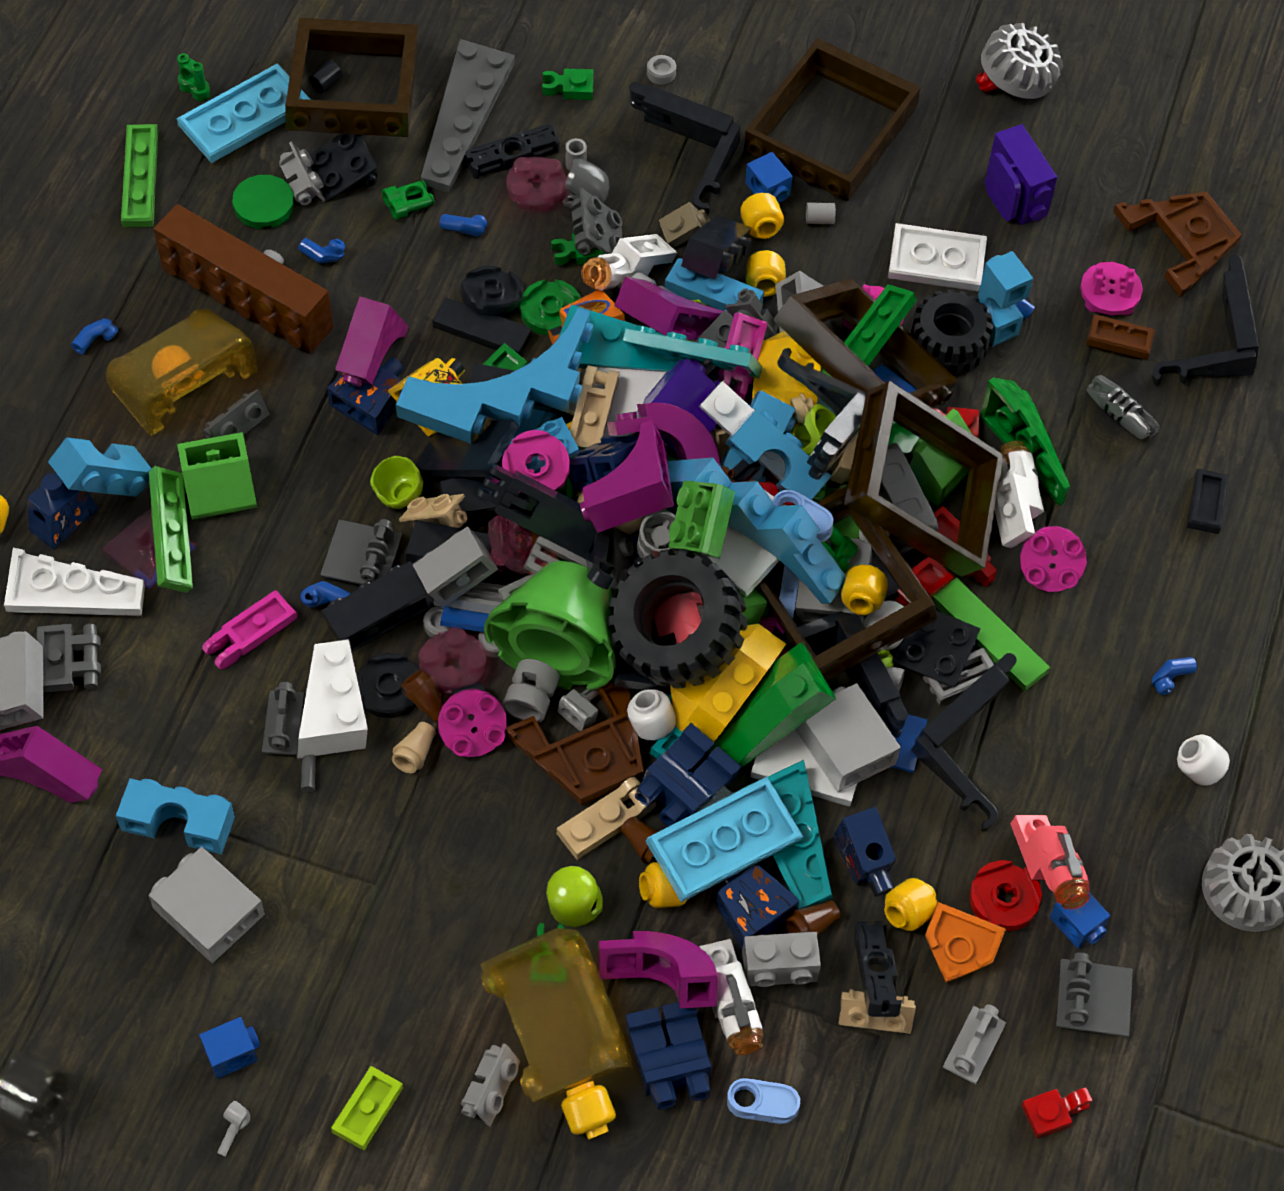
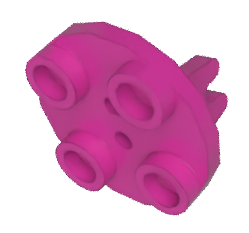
(1097, 289)
(1068, 561)
(487, 717)

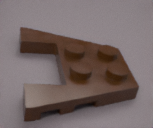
(1195, 228)
(591, 759)

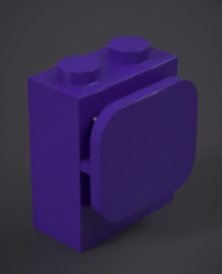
(1019, 177)
(685, 388)

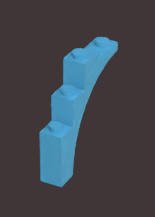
(463, 408)
(781, 530)

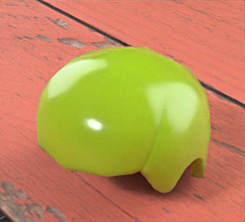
(397, 482)

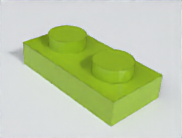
(367, 1108)

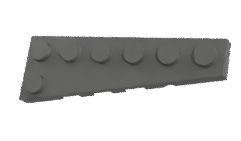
(467, 102)

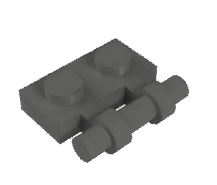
(58, 656)

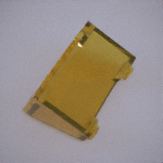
(177, 363)
(558, 1012)

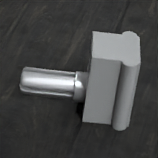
(578, 709)

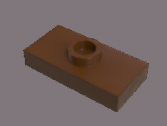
(1120, 337)

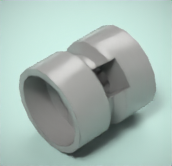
(655, 534)
(531, 689)

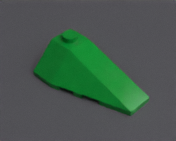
(1015, 418)
(778, 704)

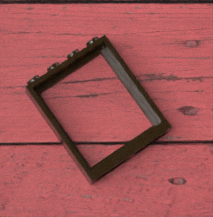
(852, 74)
(352, 116)
(802, 321)
(890, 404)
(880, 634)

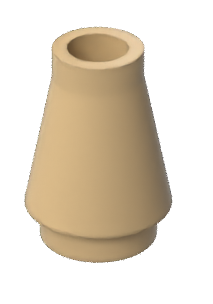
(413, 749)

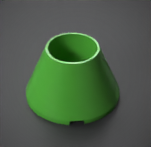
(560, 622)

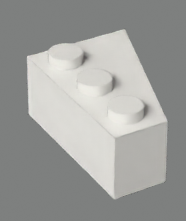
(333, 704)

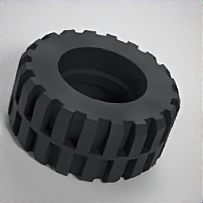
(643, 595)

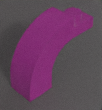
(676, 424)
(665, 959)

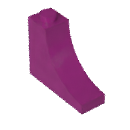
(664, 309)
(367, 341)
(633, 488)
(48, 764)

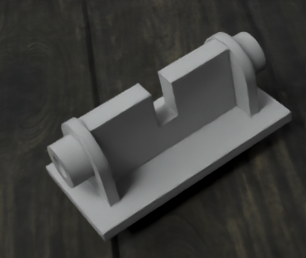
(308, 183)
(975, 1043)
(498, 1069)

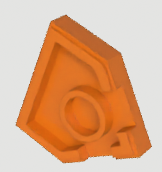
(961, 942)

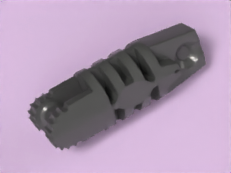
(1122, 407)

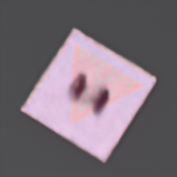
(136, 549)

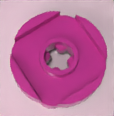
(547, 449)

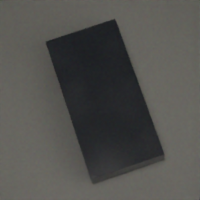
(1207, 501)

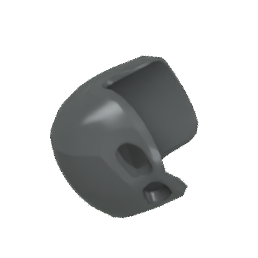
(588, 177)

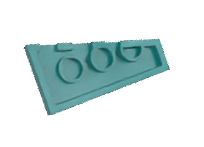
(609, 351)
(727, 359)
(804, 861)

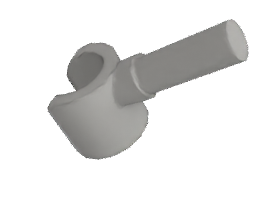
(239, 1118)

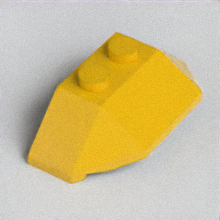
(776, 381)
(719, 698)

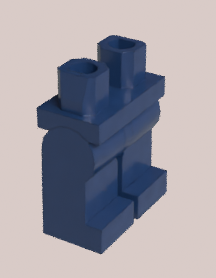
(600, 459)
(672, 778)
(670, 1066)

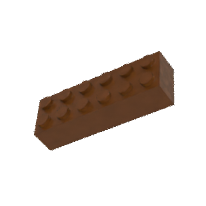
(244, 278)

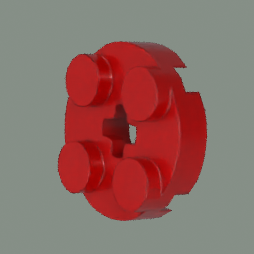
(1011, 878)

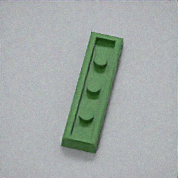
(139, 176)
(170, 529)
(994, 635)

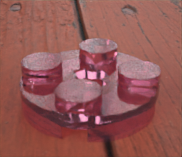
(531, 170)
(505, 548)
(458, 645)

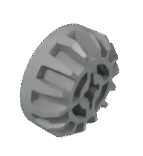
(1015, 64)
(1237, 900)

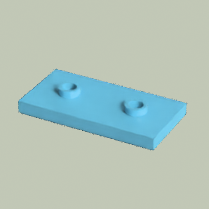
(239, 114)
(723, 839)

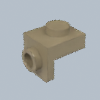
(682, 224)

